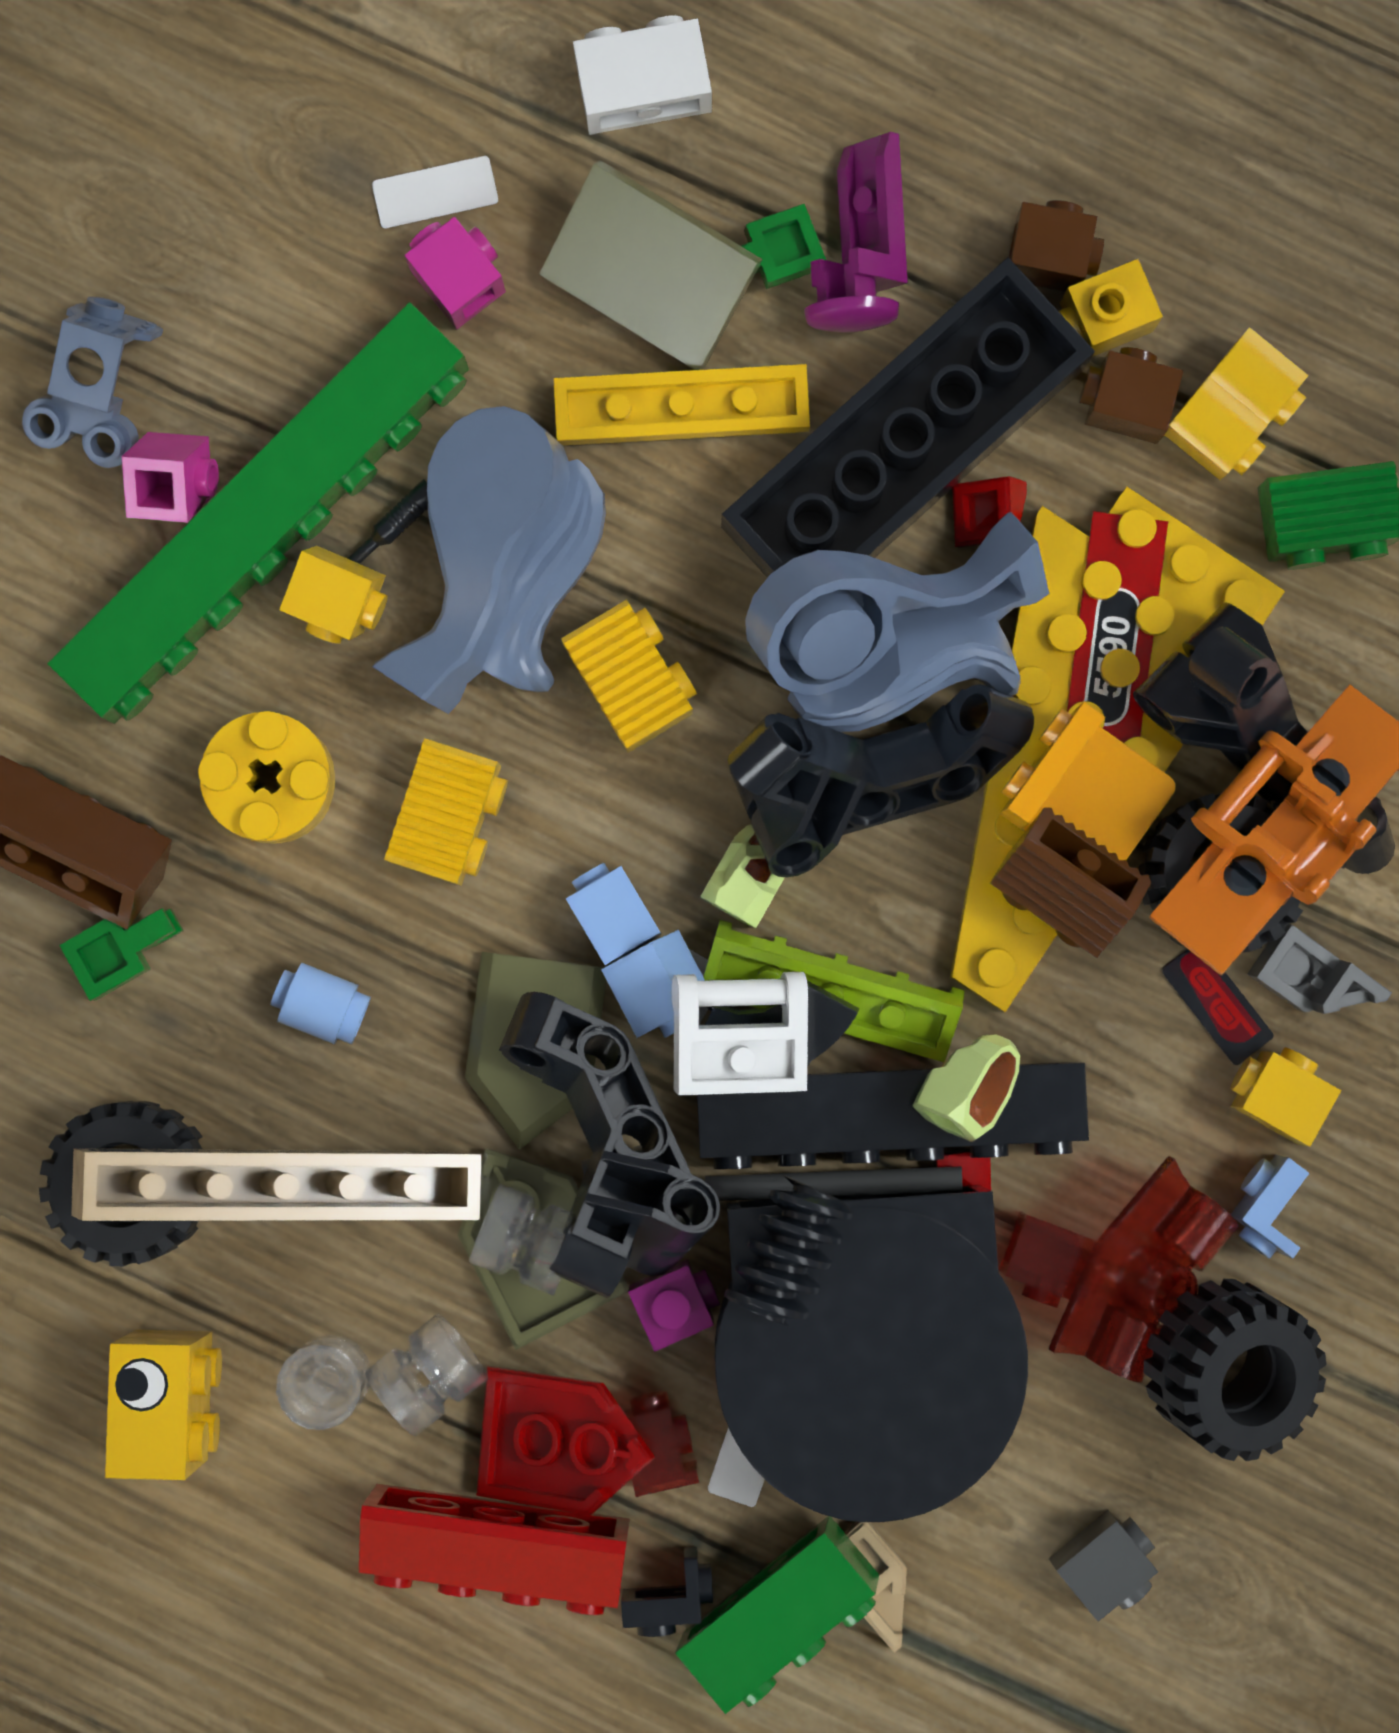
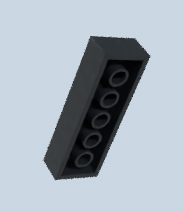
(913, 427)

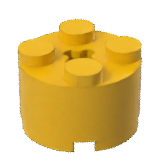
(230, 777)

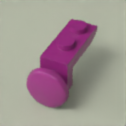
(870, 241)

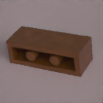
(77, 845)

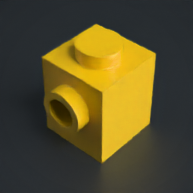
(1112, 307)
(334, 595)
(1284, 1094)

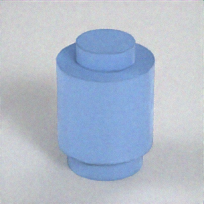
(320, 1004)

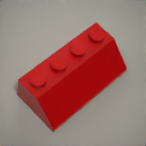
(492, 1547)

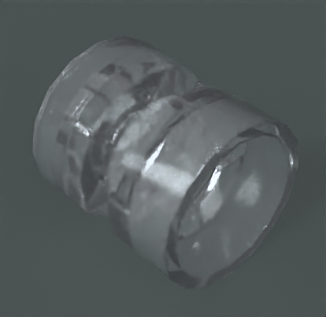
(521, 1239)
(442, 1358)
(323, 1382)

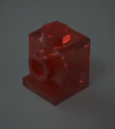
(667, 1439)

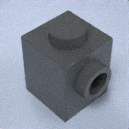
(1107, 1565)

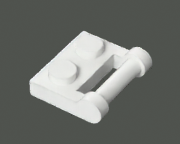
(740, 1055)

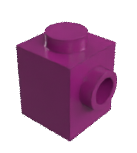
(674, 1304)

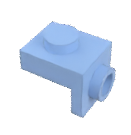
(1267, 1192)

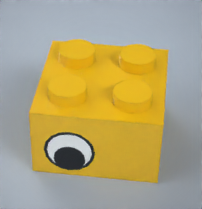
(161, 1404)

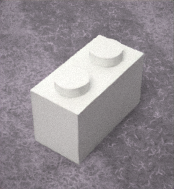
(643, 74)

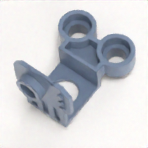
(89, 408)

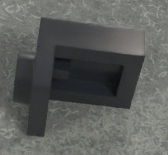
(660, 1609)

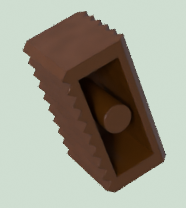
(1070, 883)

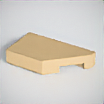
(887, 1613)

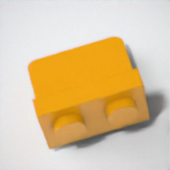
(1090, 783)

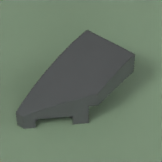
(1312, 976)

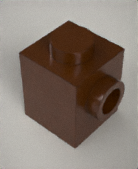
(1055, 244)
(1131, 394)

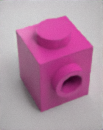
(455, 269)
(168, 476)

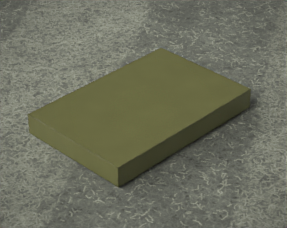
(650, 266)

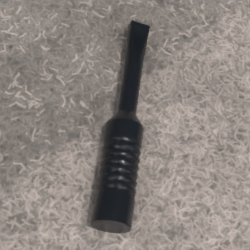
(394, 521)

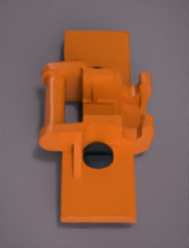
(1303, 842)

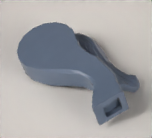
(511, 543)
(876, 639)

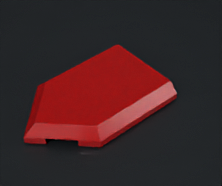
(555, 1442)

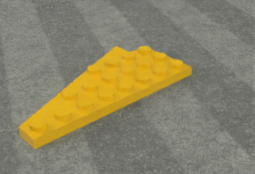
(994, 940)

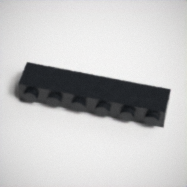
(876, 1112)

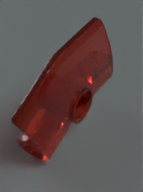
(1141, 1271)

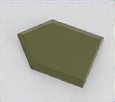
(513, 1096)
(523, 1309)

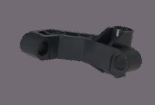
(1229, 698)
(817, 783)
(630, 1204)

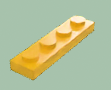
(681, 404)

